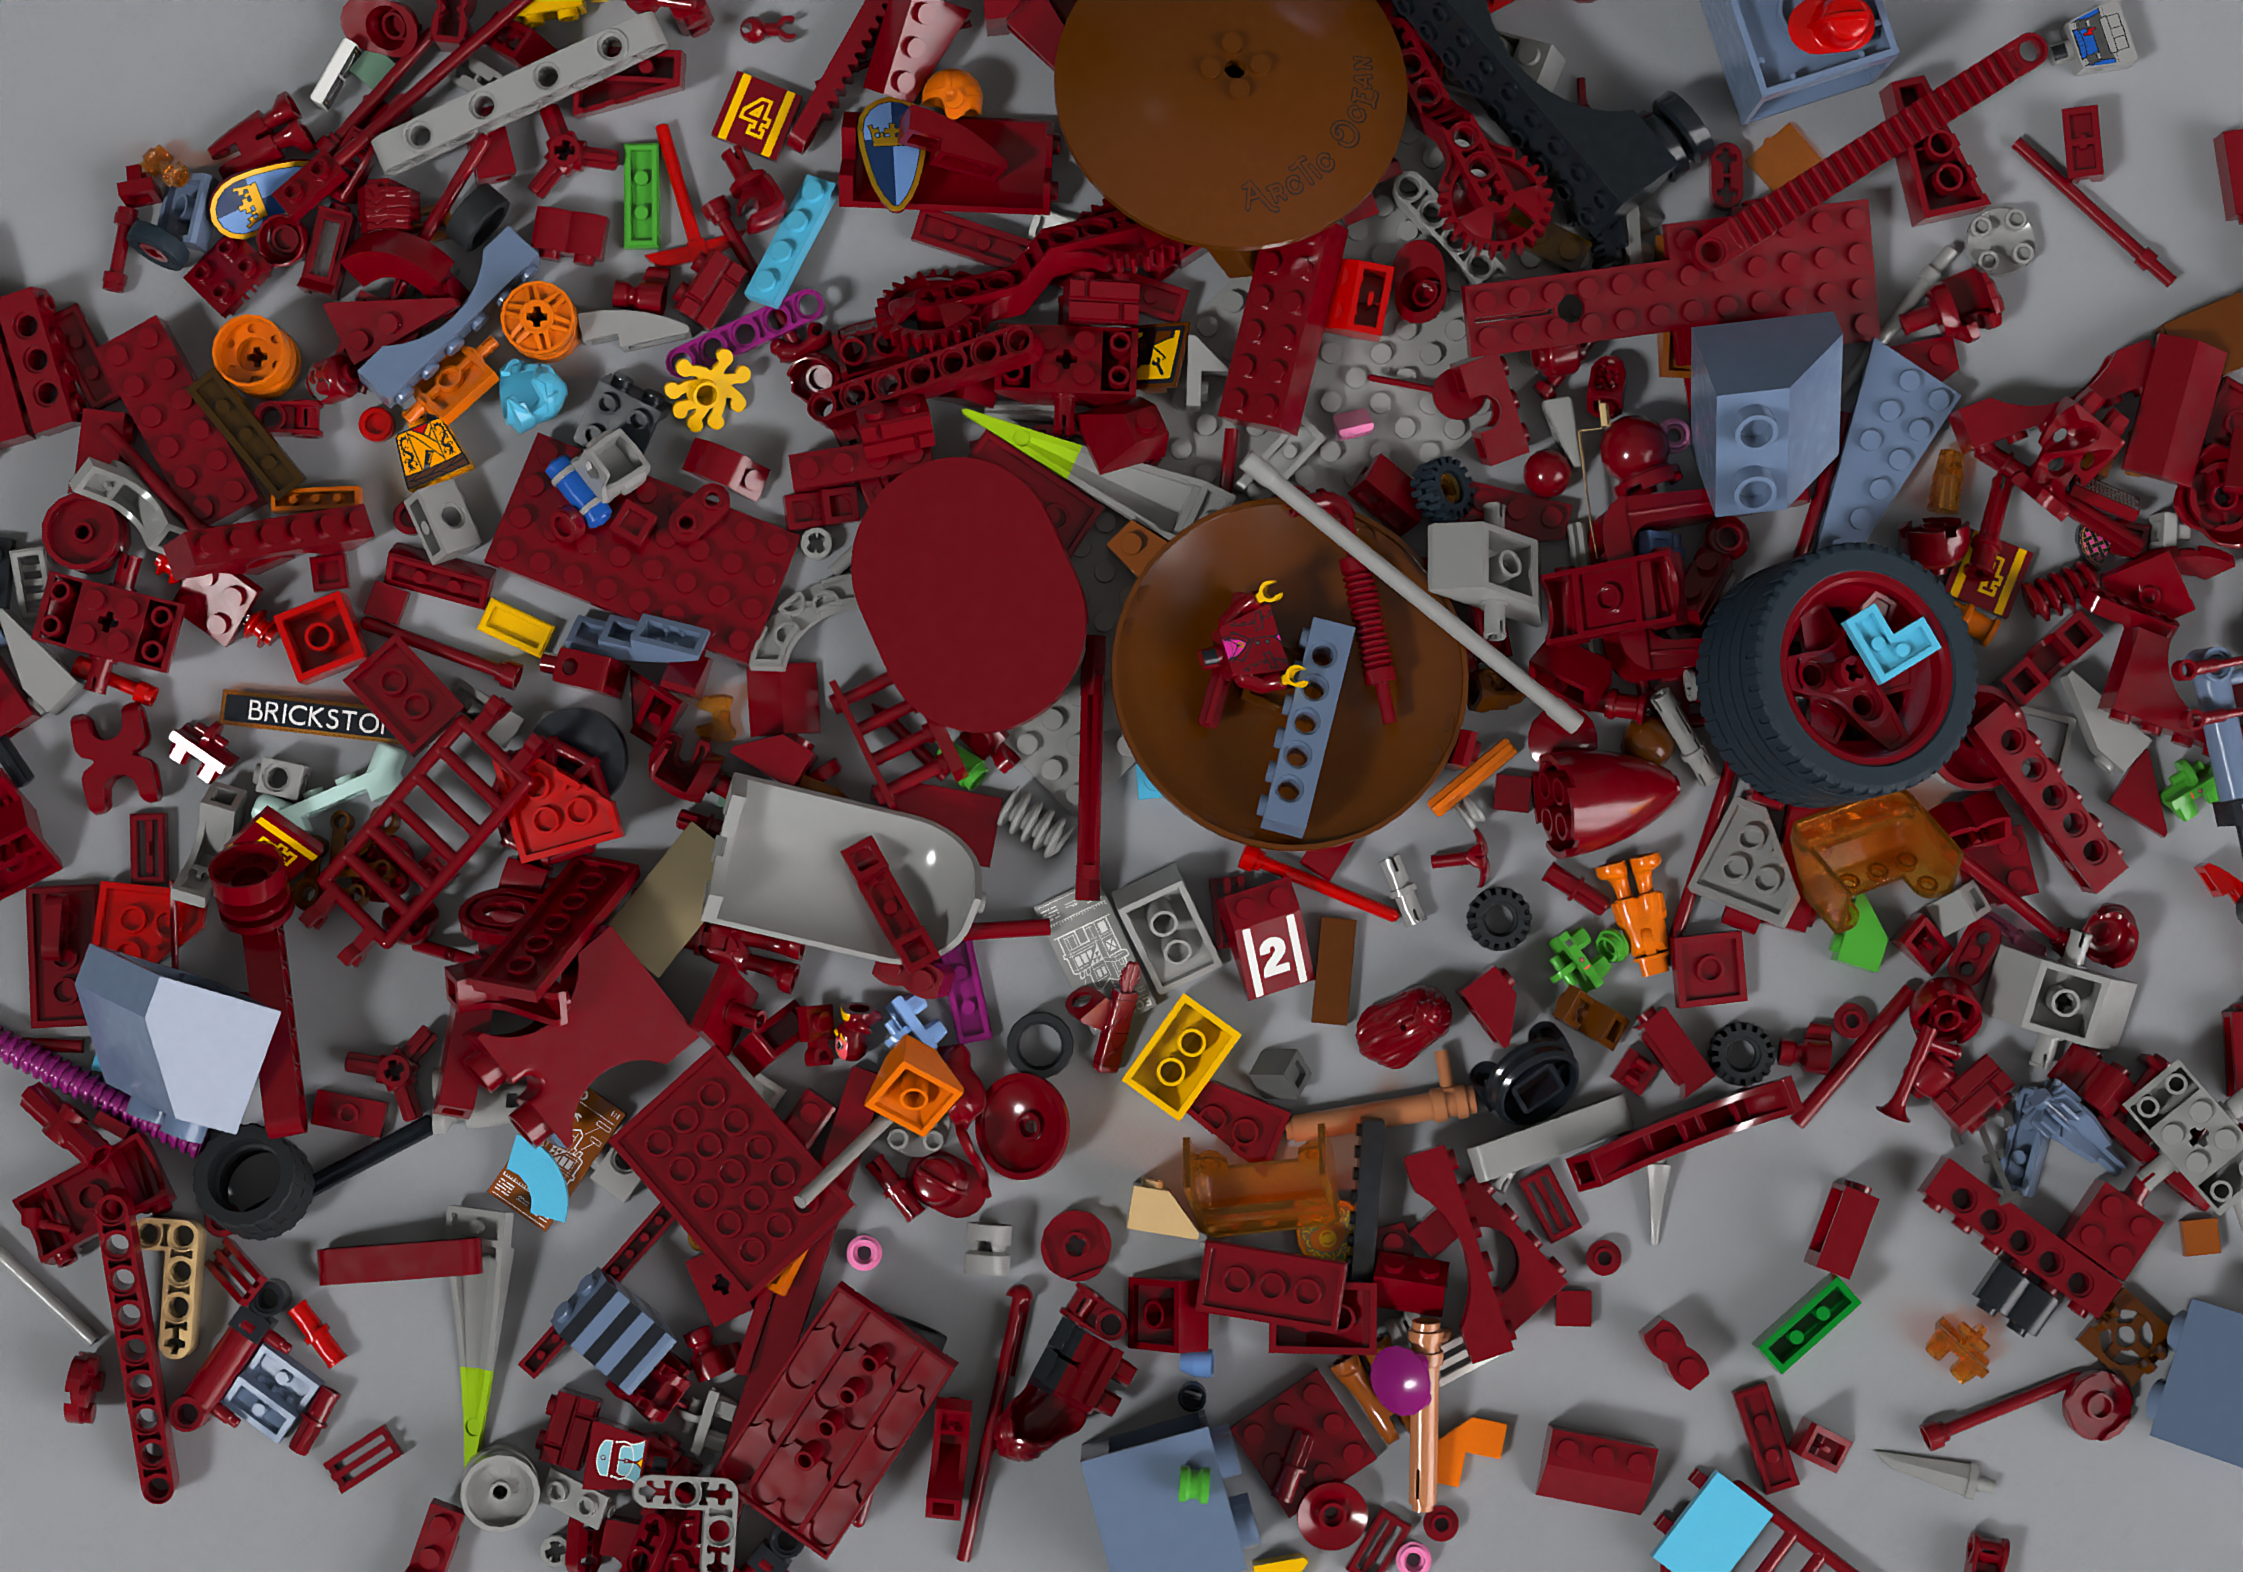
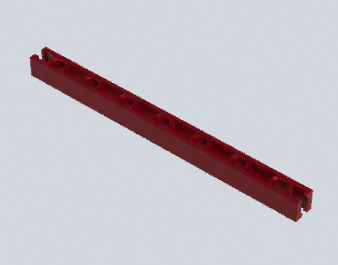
(791, 1311)

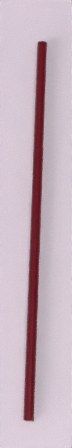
(1728, 776)

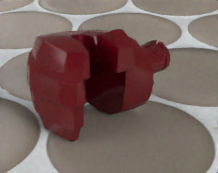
(1958, 306)
(689, 778)

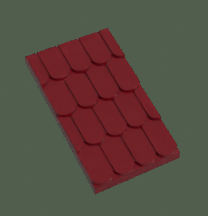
(834, 1419)

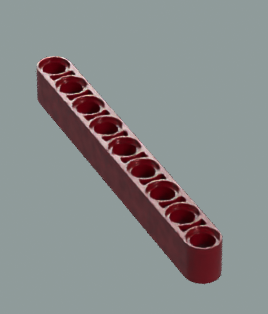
(131, 1362)

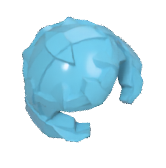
(529, 394)

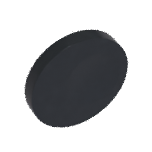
(592, 734)

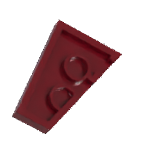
(1524, 513)
(1240, 1120)

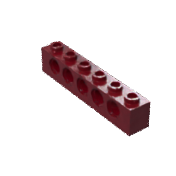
(1985, 734)
(2097, 1286)

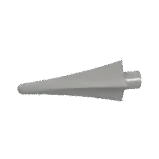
(1656, 1180)

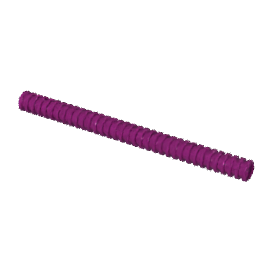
(83, 1085)

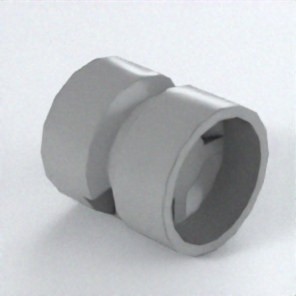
(988, 1261)

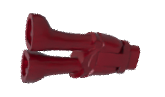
(732, 948)

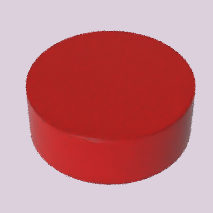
(377, 424)

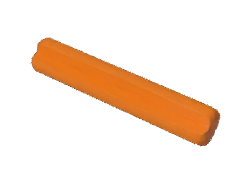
(1471, 777)

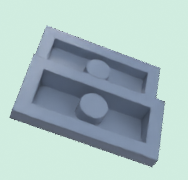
(272, 1392)

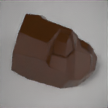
(1491, 692)

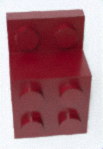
(23, 850)

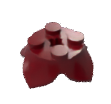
(2197, 504)

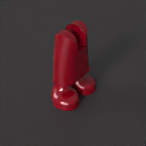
(259, 142)

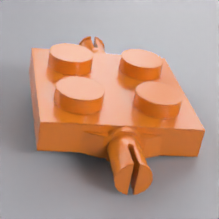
(455, 384)

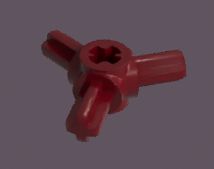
(559, 140)
(381, 1065)

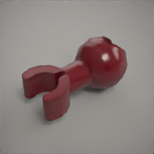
(760, 29)

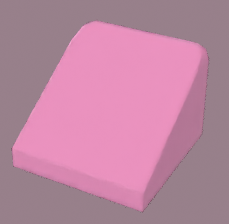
(1353, 424)

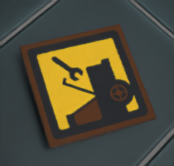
(1160, 355)

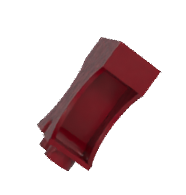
(612, 1020)

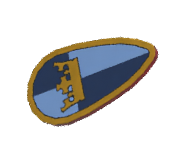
(890, 167)
(247, 199)

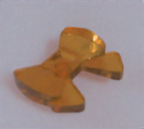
(721, 728)

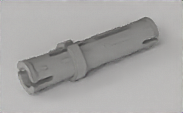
(1692, 748)

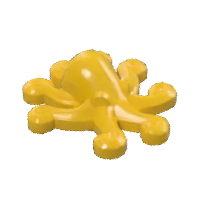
(707, 390)

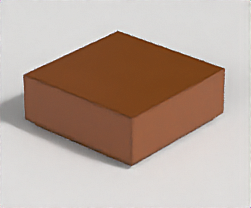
(2199, 1236)

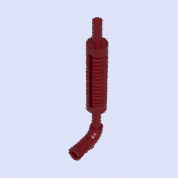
(1365, 608)

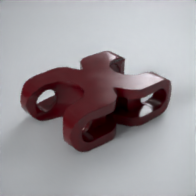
(116, 758)

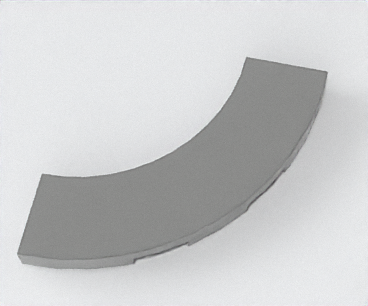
(796, 617)

